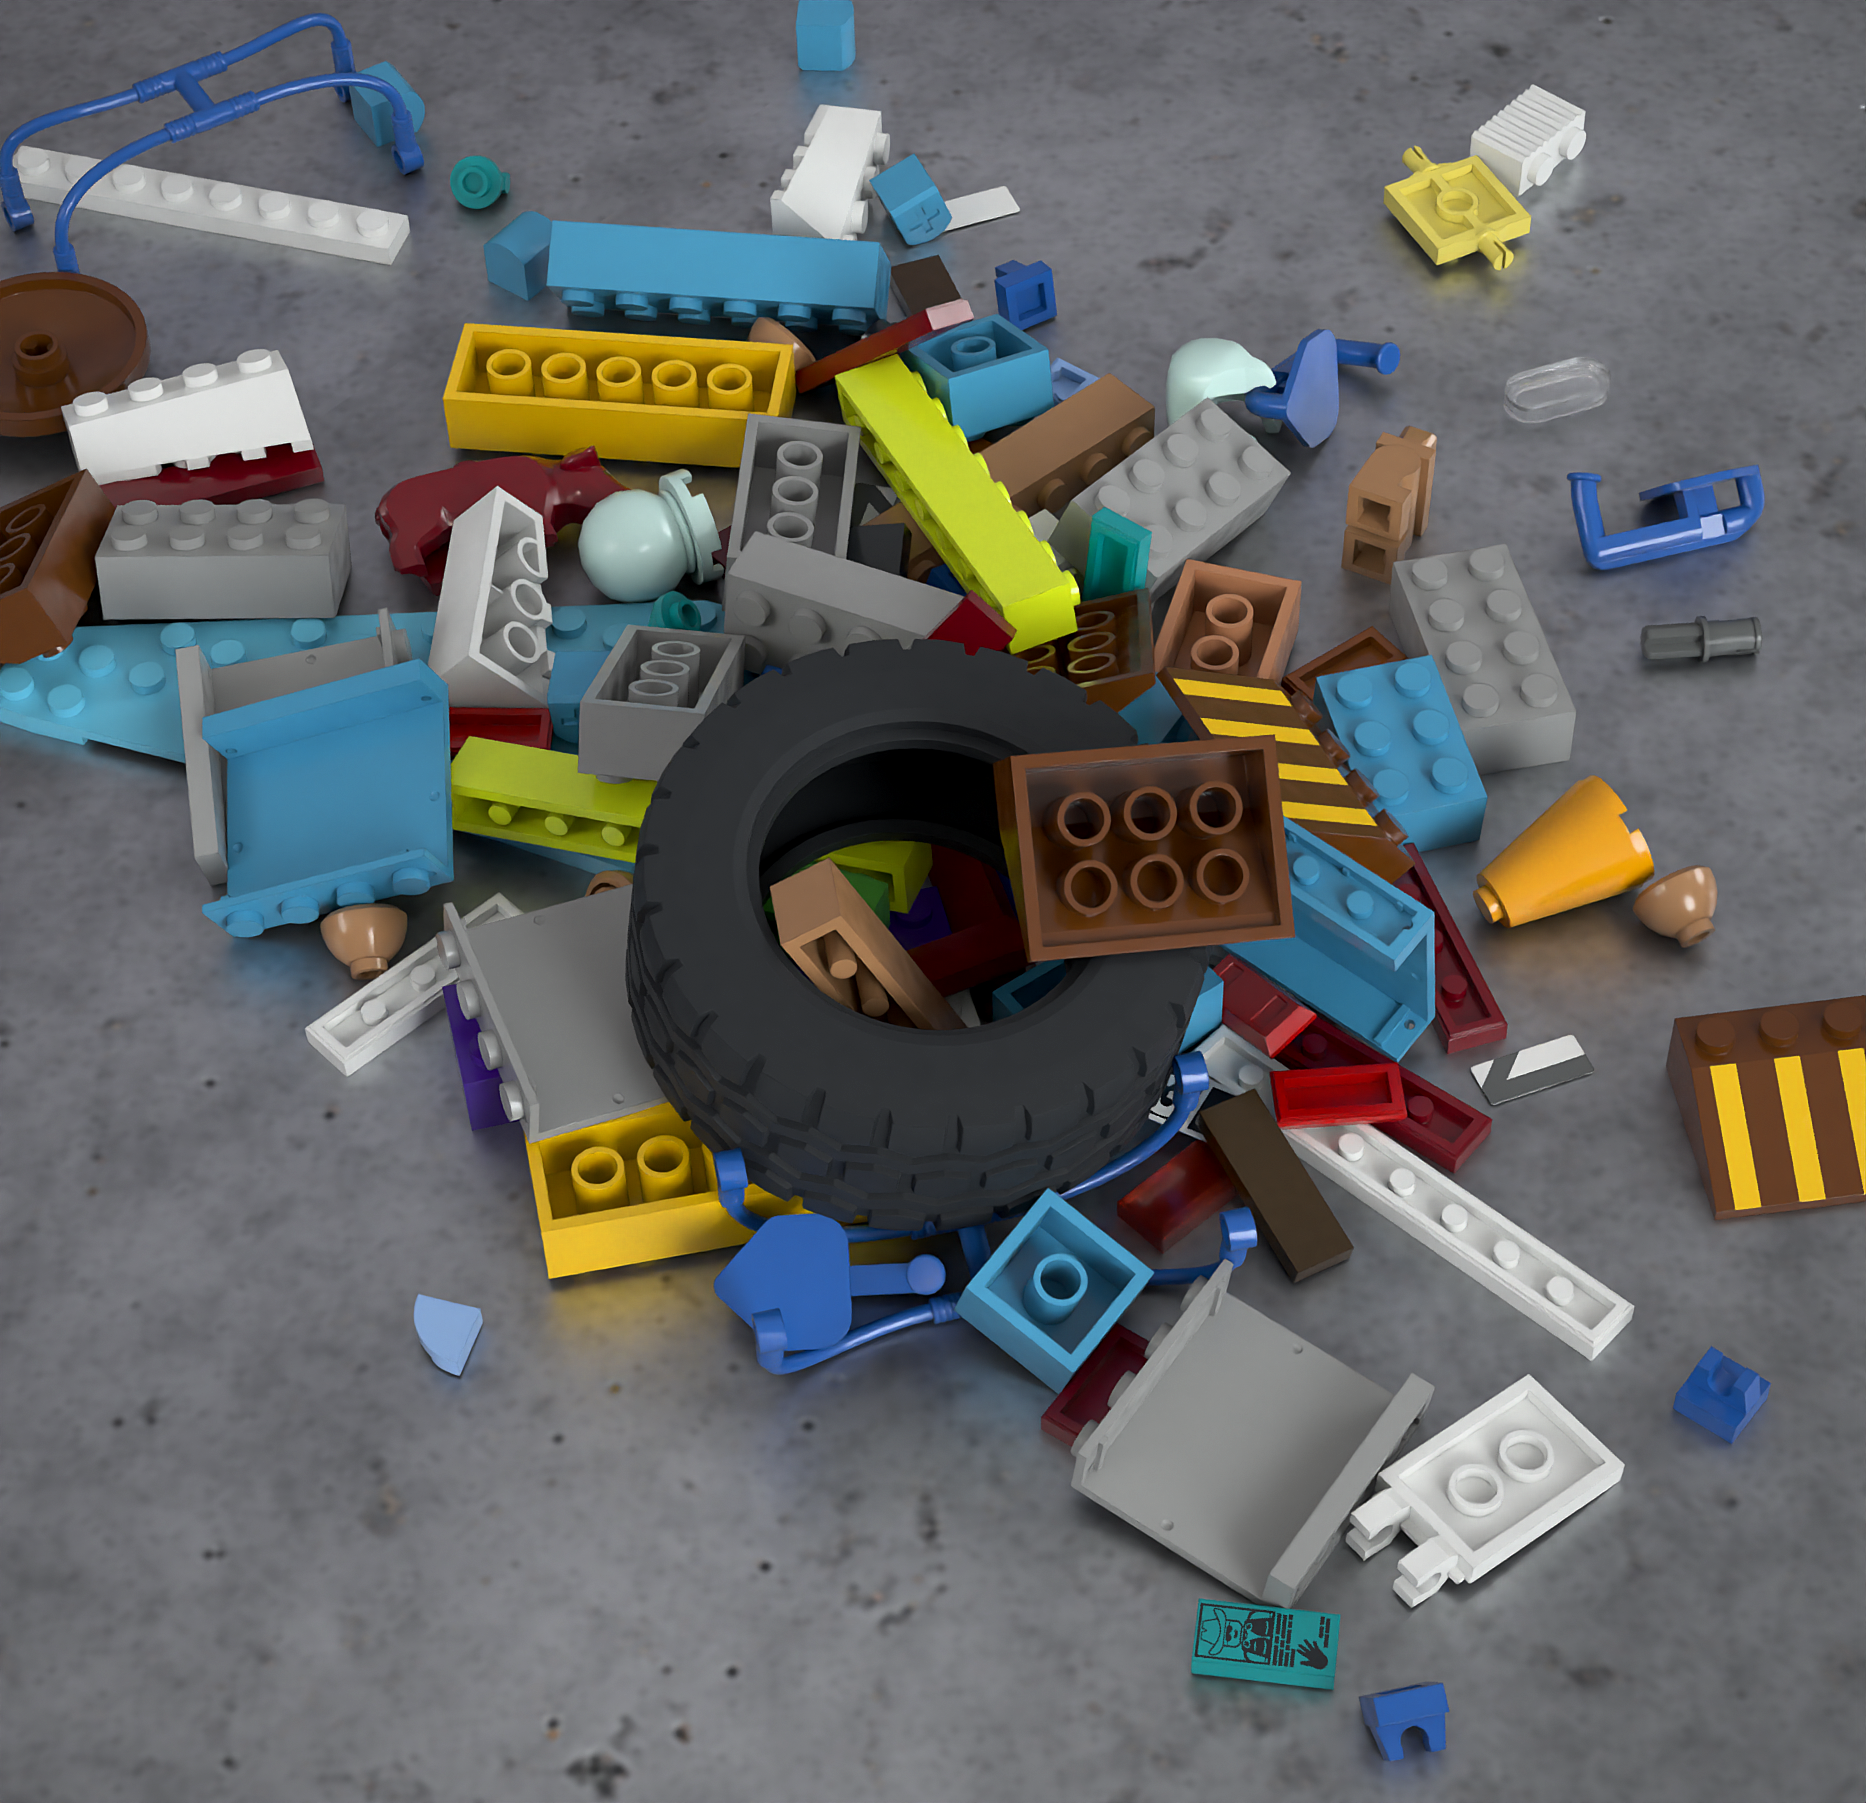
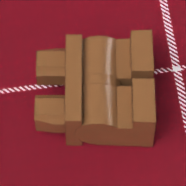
(1389, 503)

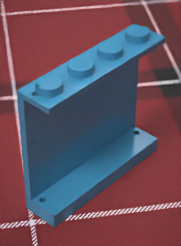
(334, 797)
(1357, 947)

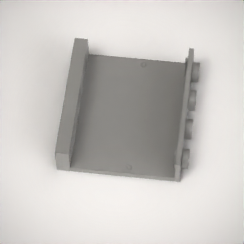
(224, 688)
(554, 1011)
(1243, 1444)

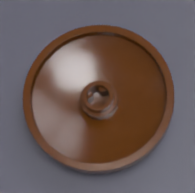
(62, 341)

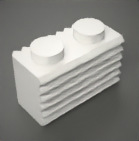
(1529, 139)

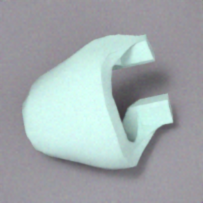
(1215, 371)

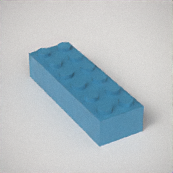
(718, 276)

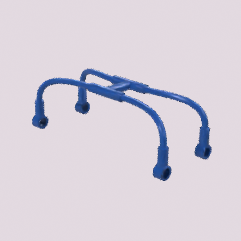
(205, 117)
(1236, 1228)

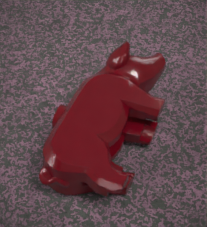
(422, 509)

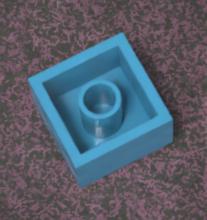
(985, 375)
(1053, 1290)

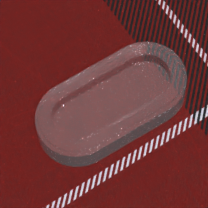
(1557, 390)

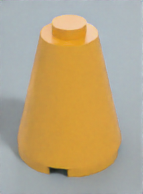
(1565, 859)

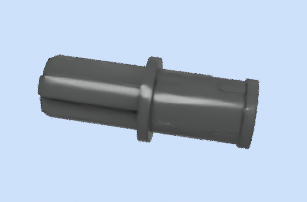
(1702, 638)

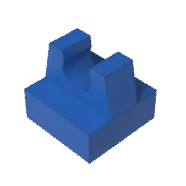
(1025, 293)
(1721, 1395)
(1396, 1709)

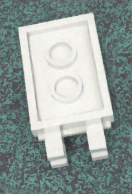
(1483, 1489)

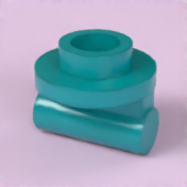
(478, 181)
(675, 612)

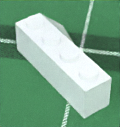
(831, 175)
(187, 419)
(493, 608)

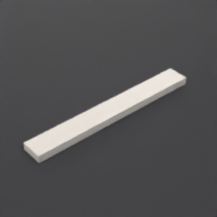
(1438, 1212)

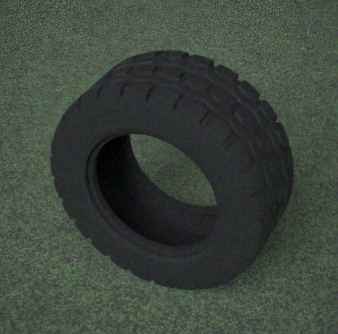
(806, 1087)

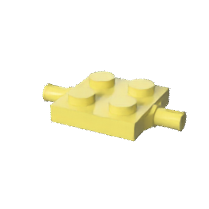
(1456, 209)

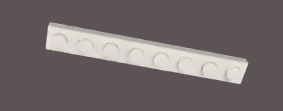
(217, 206)

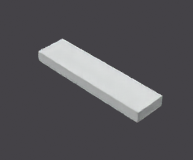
(394, 1001)

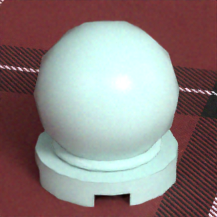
(645, 542)

